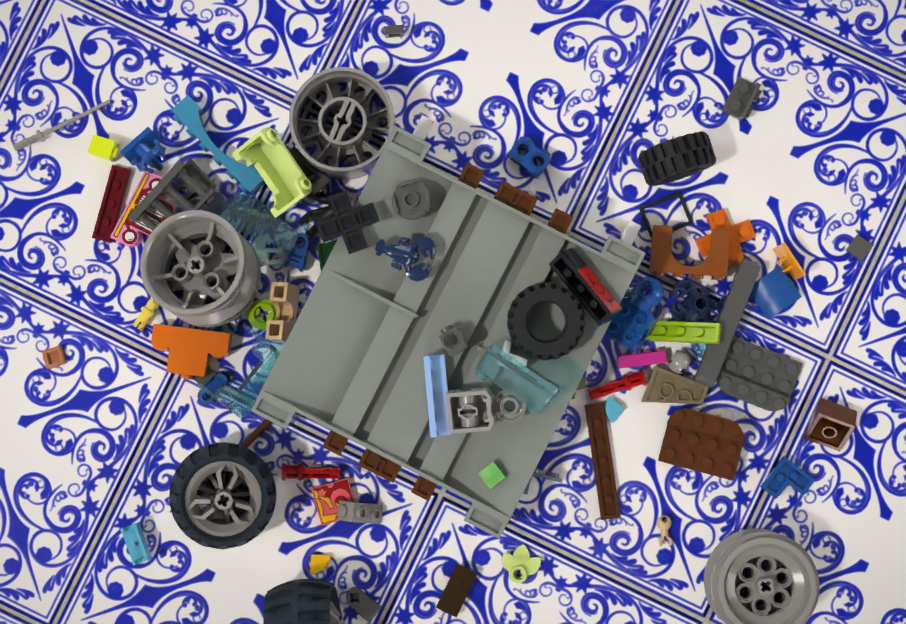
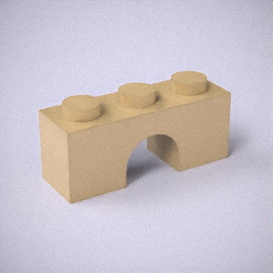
(286, 299)

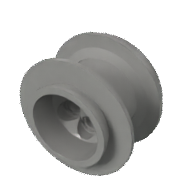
(748, 549)

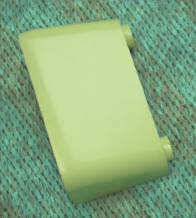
(276, 168)

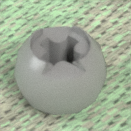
(679, 361)

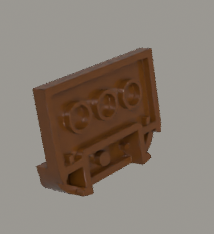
(702, 443)

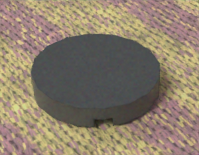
(411, 200)

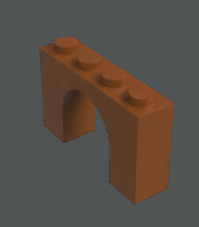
(663, 260)

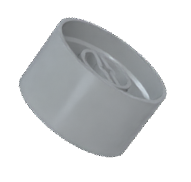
(350, 106)

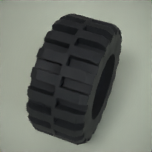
(677, 158)
(562, 343)

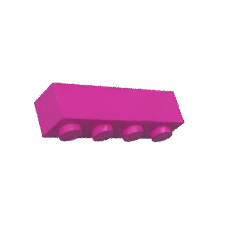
(645, 358)

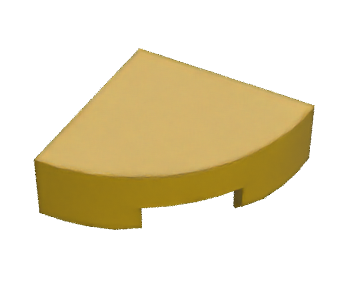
(318, 562)

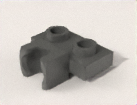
(197, 175)

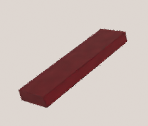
(111, 203)

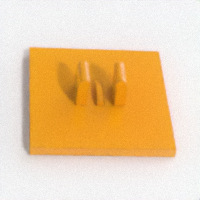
(788, 261)

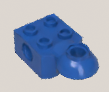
(636, 320)

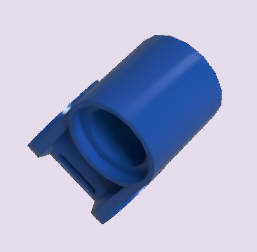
(298, 254)

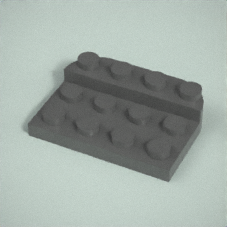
(758, 375)

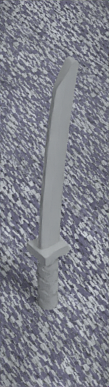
(39, 135)

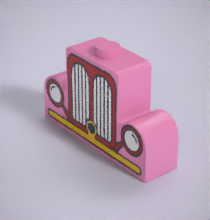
(129, 232)

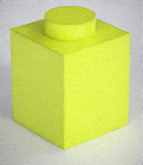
(103, 148)

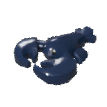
(408, 255)
(693, 302)

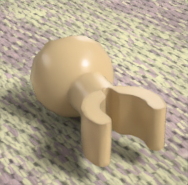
(664, 526)

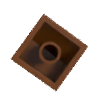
(831, 424)

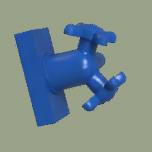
(142, 148)

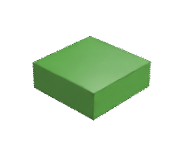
(492, 475)

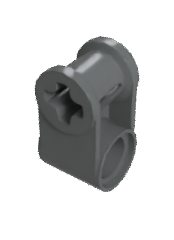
(365, 606)

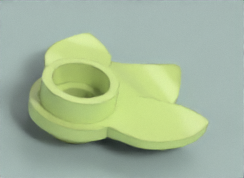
(520, 561)

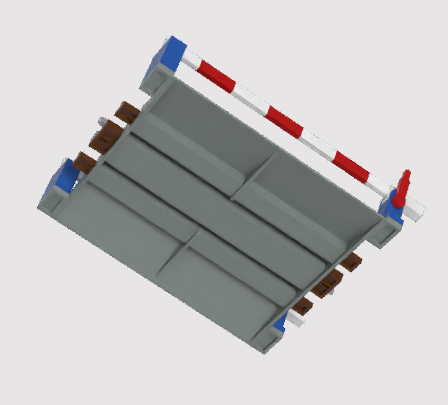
(367, 326)

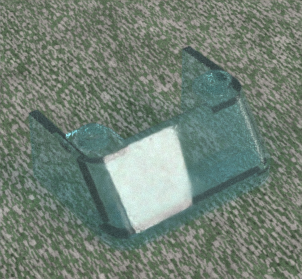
(242, 400)

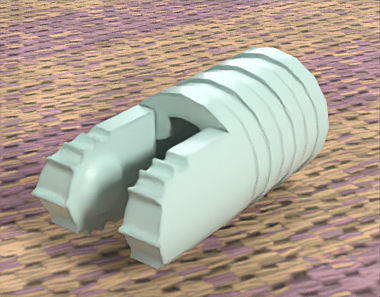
(264, 256)

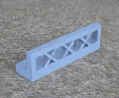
(436, 394)

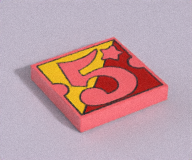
(328, 497)

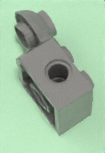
(478, 408)

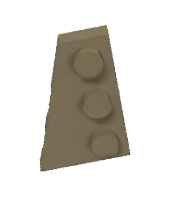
(673, 388)

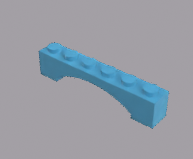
(190, 114)

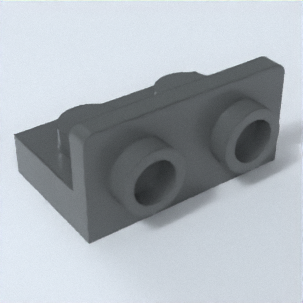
(740, 99)

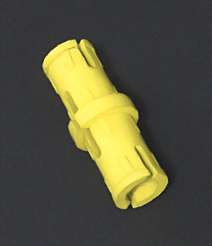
(146, 313)

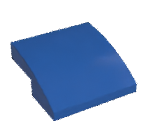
(774, 292)

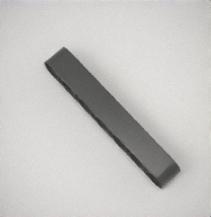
(729, 319)

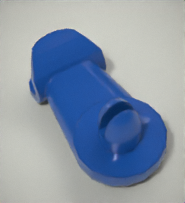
(220, 379)

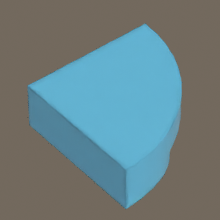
(613, 409)

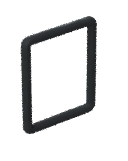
(662, 200)

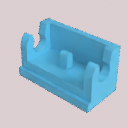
(136, 543)

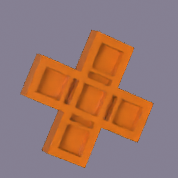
(739, 233)

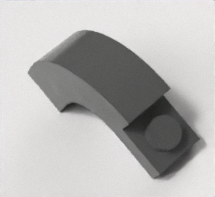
(316, 178)

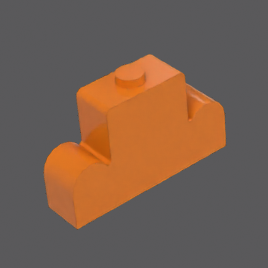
(190, 348)

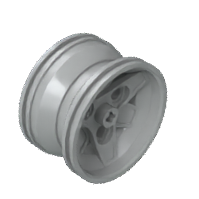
(173, 239)

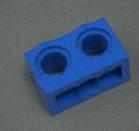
(526, 161)

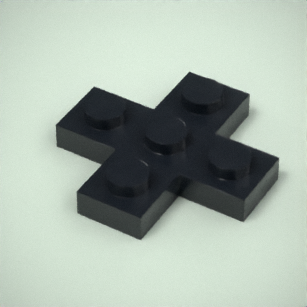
(348, 222)

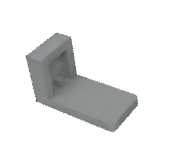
(359, 512)

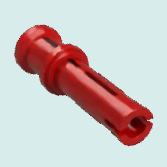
(626, 382)
(300, 472)

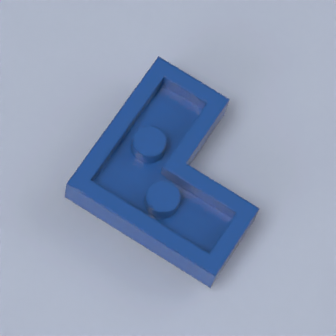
(786, 474)

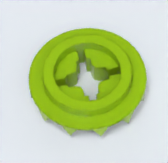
(254, 311)

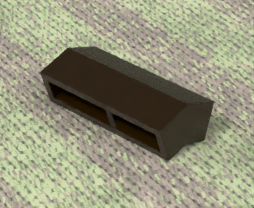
(456, 590)

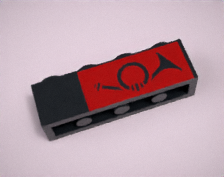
(585, 286)

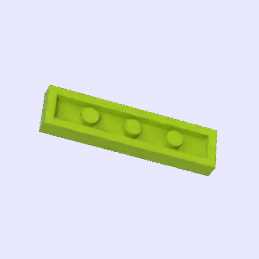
(686, 332)

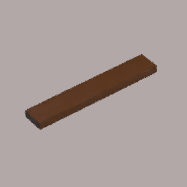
(602, 461)

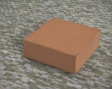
(54, 357)

